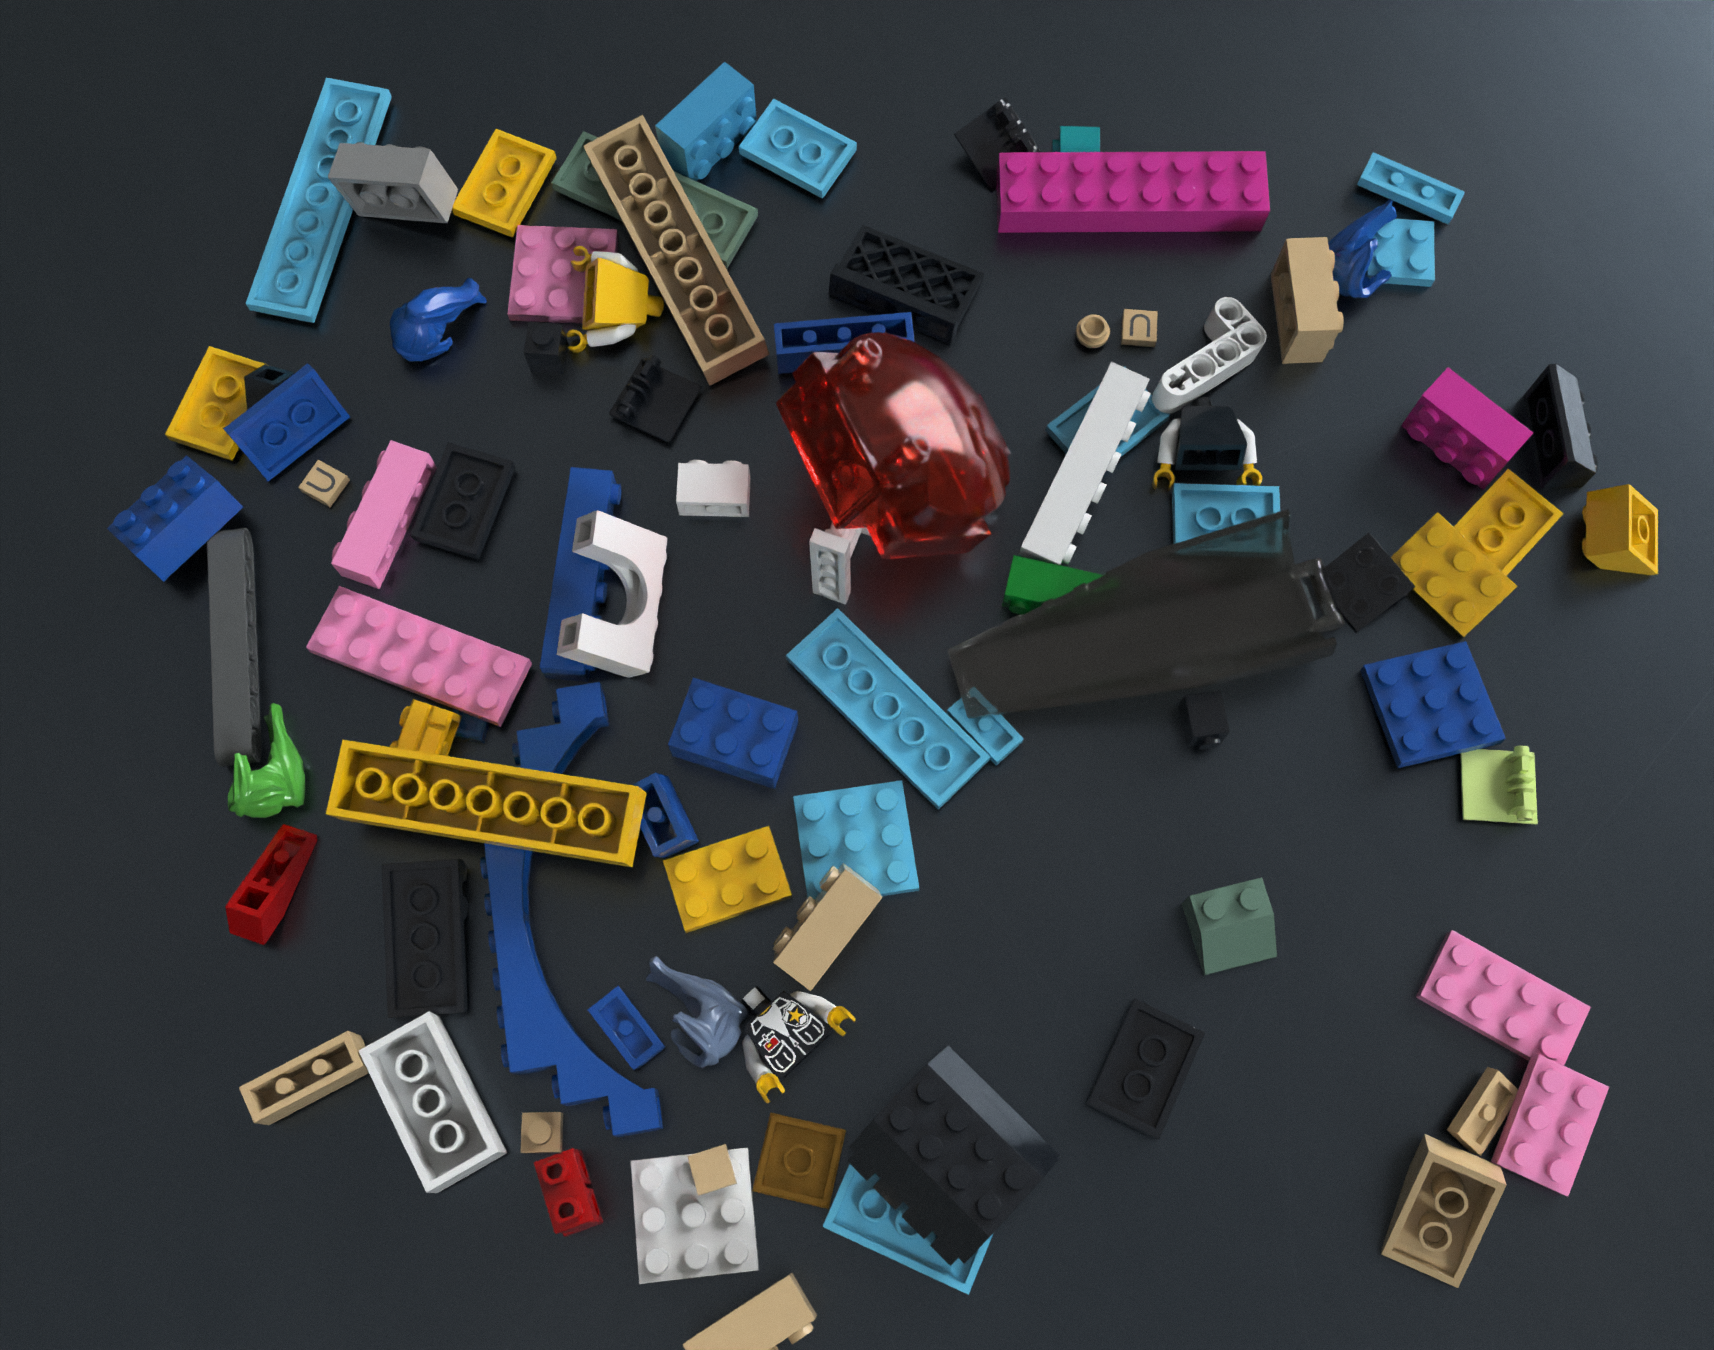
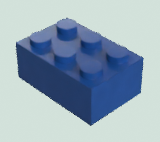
(175, 517)
(733, 733)

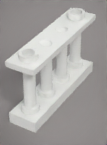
(831, 561)

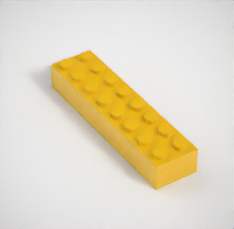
(487, 803)

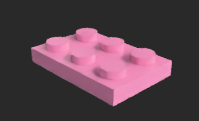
(1550, 1124)

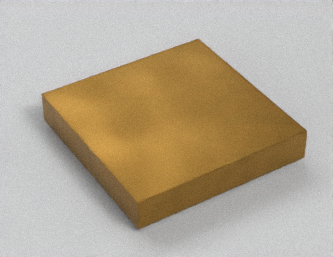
(799, 1160)

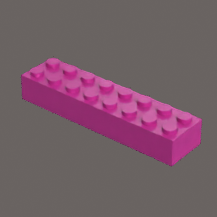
(1132, 191)

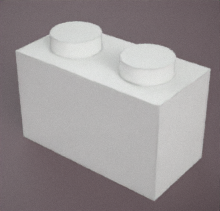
(713, 489)

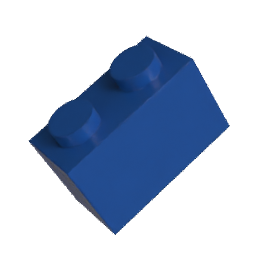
(664, 818)

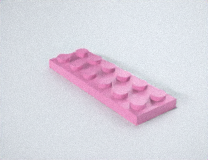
(419, 656)

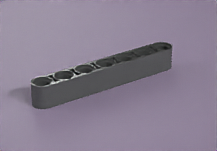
(233, 647)

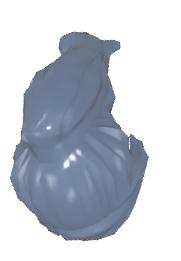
(715, 1014)

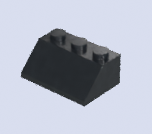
(1559, 430)

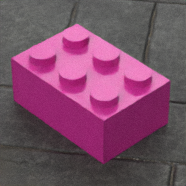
(1465, 428)

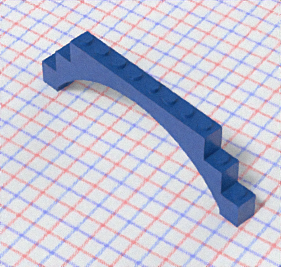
(533, 1023)

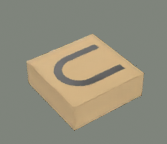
(1139, 328)
(324, 483)

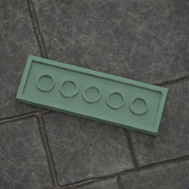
(722, 216)

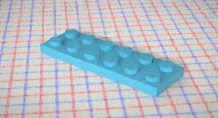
(888, 708)

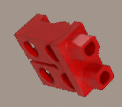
(564, 1188)

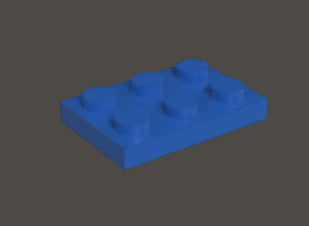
(287, 422)

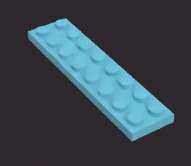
(312, 210)

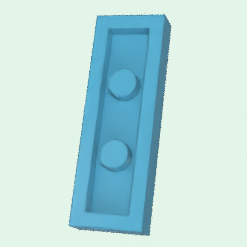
(1410, 188)

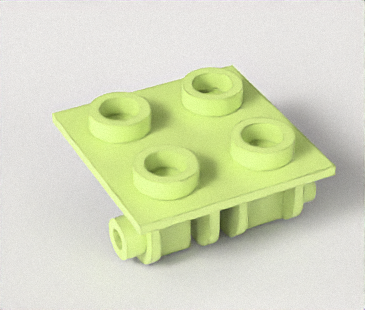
(1499, 786)

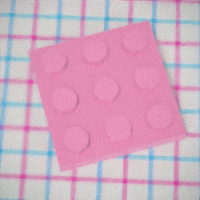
(542, 276)

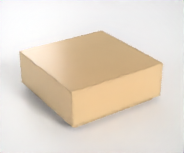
(712, 1169)

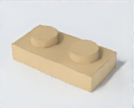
(1483, 1111)

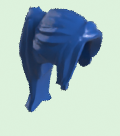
(1355, 250)
(422, 321)

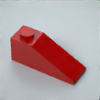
(269, 885)

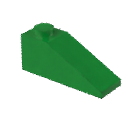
(1037, 581)

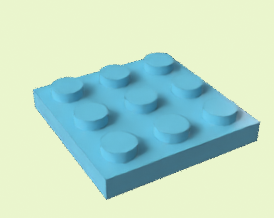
(862, 829)

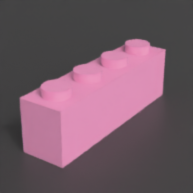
(383, 514)

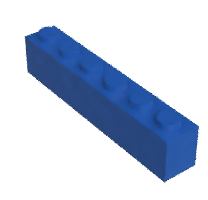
(577, 579)

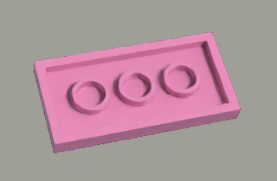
(1502, 1000)

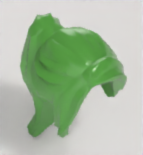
(275, 785)

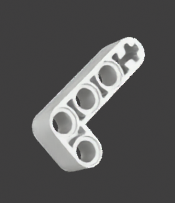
(1235, 345)

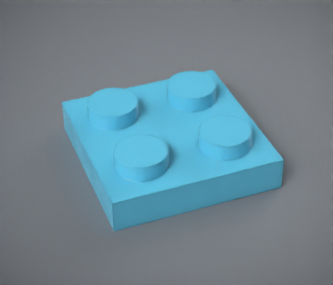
(1406, 252)

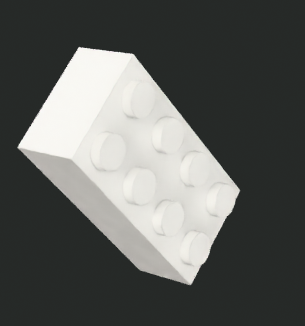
(432, 1102)

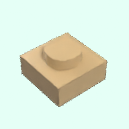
(542, 1132)

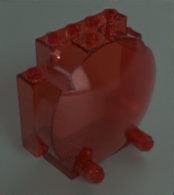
(898, 445)

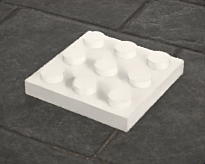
(691, 1233)

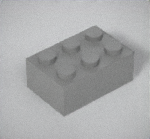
(393, 182)

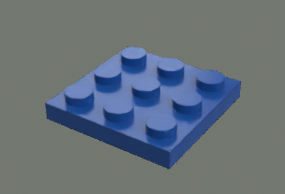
(1432, 704)

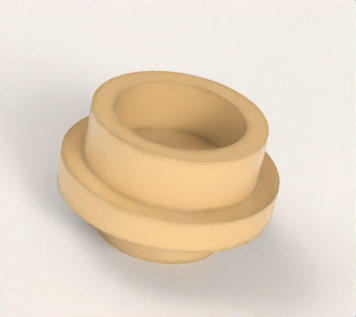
(1092, 331)

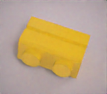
(427, 728)

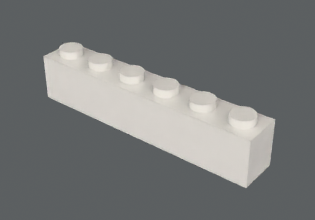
(1085, 465)

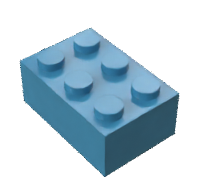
(708, 123)

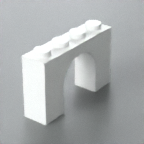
(639, 562)

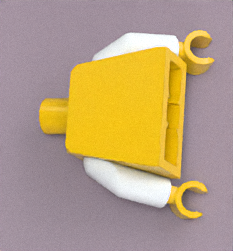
(613, 299)

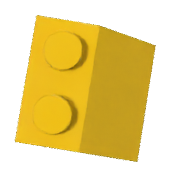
(1621, 530)

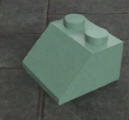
(1231, 926)

